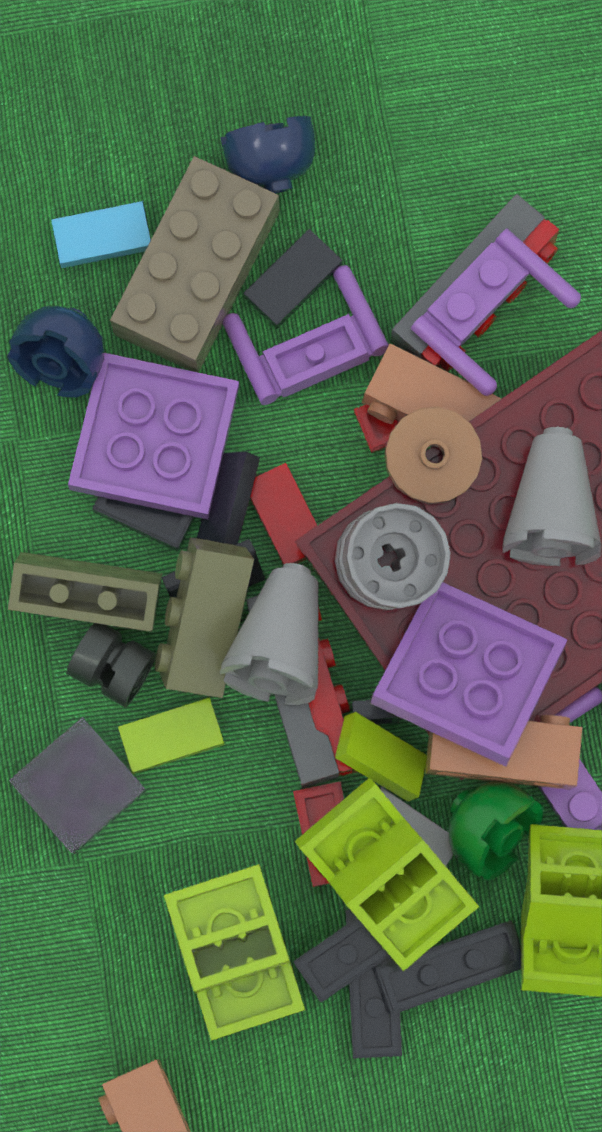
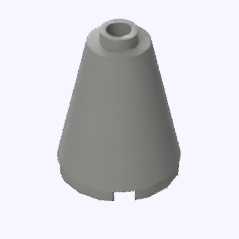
(554, 504)
(278, 640)

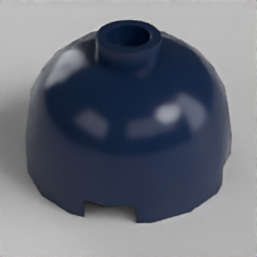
(270, 152)
(59, 349)

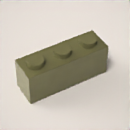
(85, 591)
(203, 616)

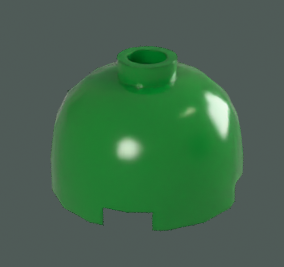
(490, 826)

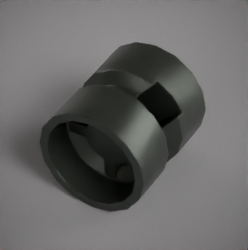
(111, 663)

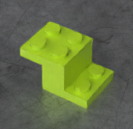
(386, 874)
(562, 912)
(234, 952)

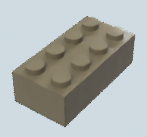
(195, 264)

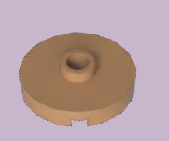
(426, 480)

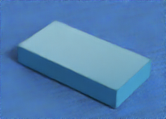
(101, 234)

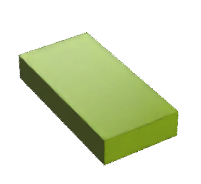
(171, 735)
(381, 756)

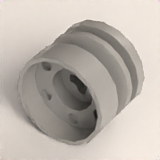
(420, 551)

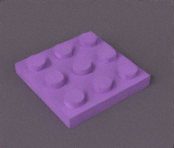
(154, 436)
(469, 672)

